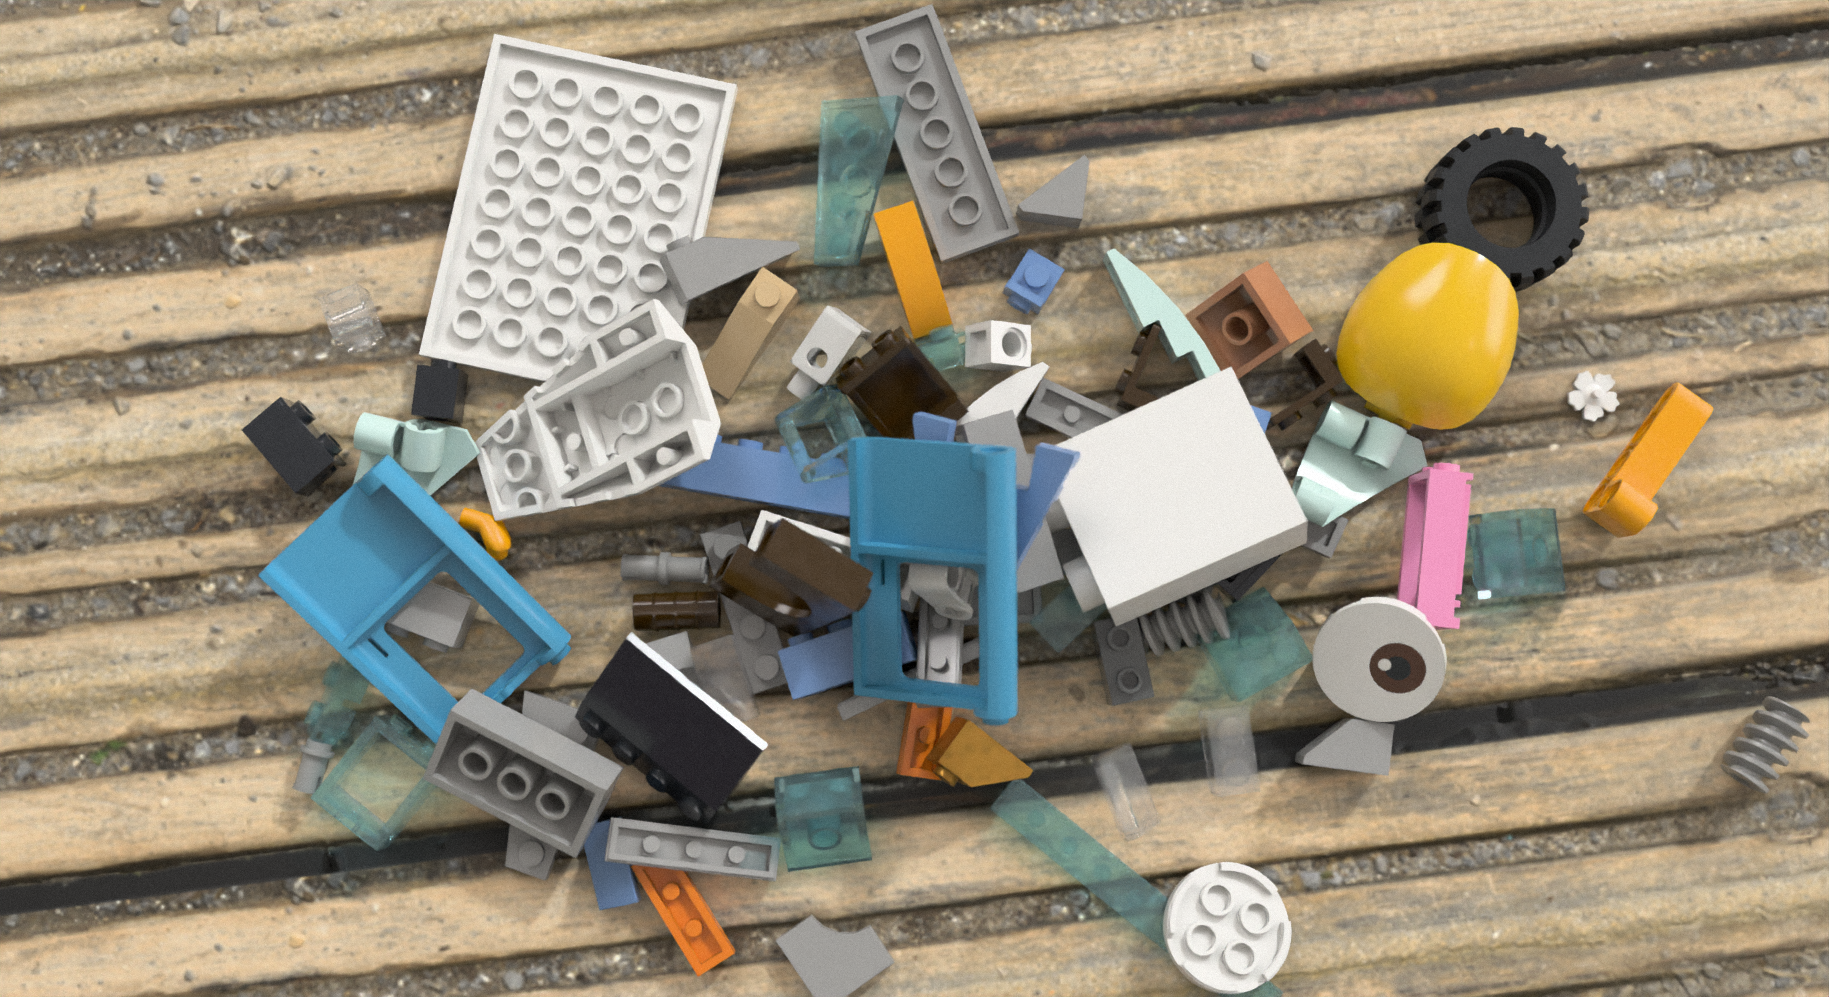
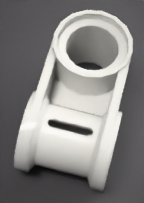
(945, 588)

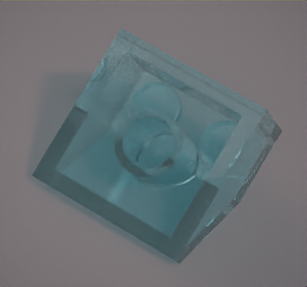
(1516, 553)
(1260, 646)
(822, 818)

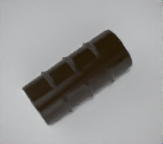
(676, 611)

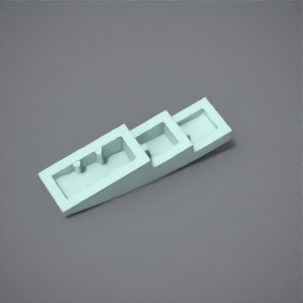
(1151, 306)

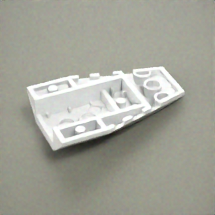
(605, 422)

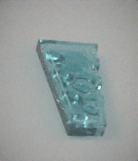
(851, 166)

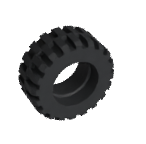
(1532, 168)

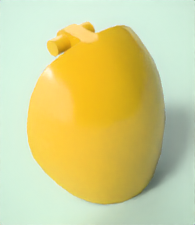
(1430, 337)

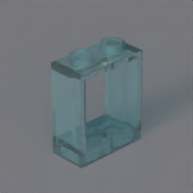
(350, 811)

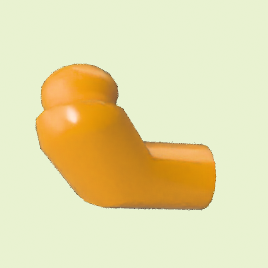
(492, 532)

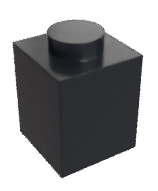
(440, 392)

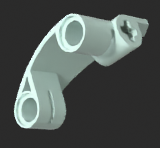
(422, 447)
(1352, 461)

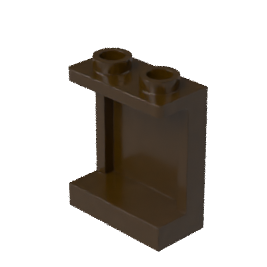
(896, 383)

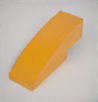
(912, 268)

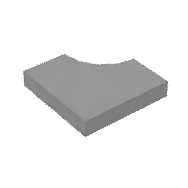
(832, 960)

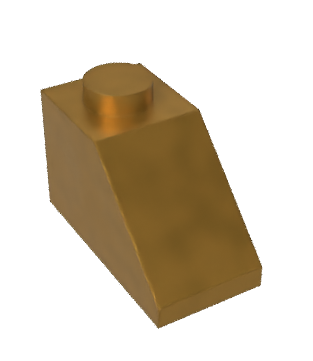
(973, 757)

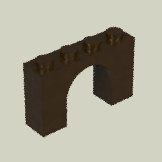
(793, 580)

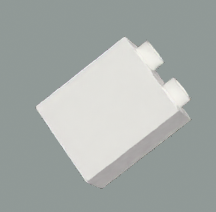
(1174, 500)

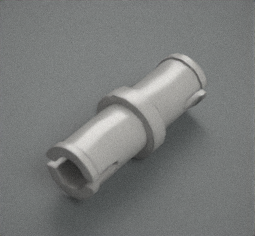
(665, 568)

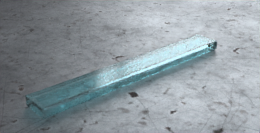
(1092, 865)

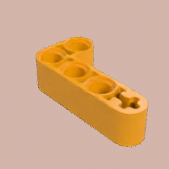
(1626, 492)

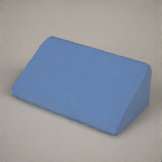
(613, 882)

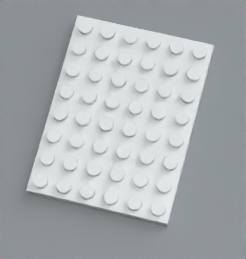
(570, 203)

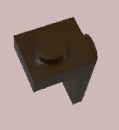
(1320, 366)
(1132, 397)

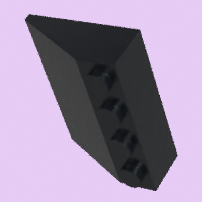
(669, 730)

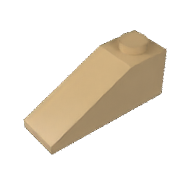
(748, 332)

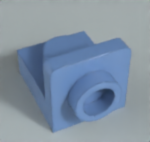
(1032, 283)

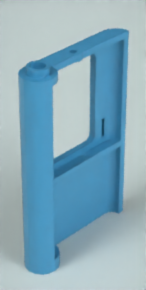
(941, 509)
(376, 555)

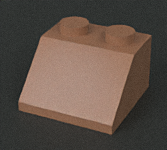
(1249, 321)

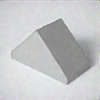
(1060, 199)

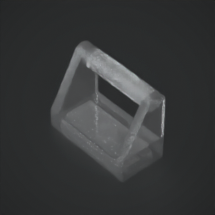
(1125, 791)

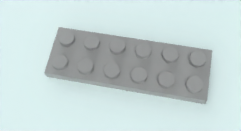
(938, 134)

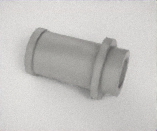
(312, 765)

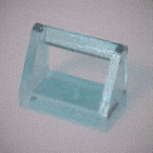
(825, 406)

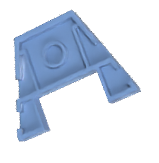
(1048, 474)

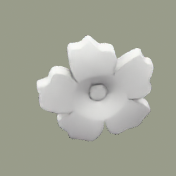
(1592, 395)

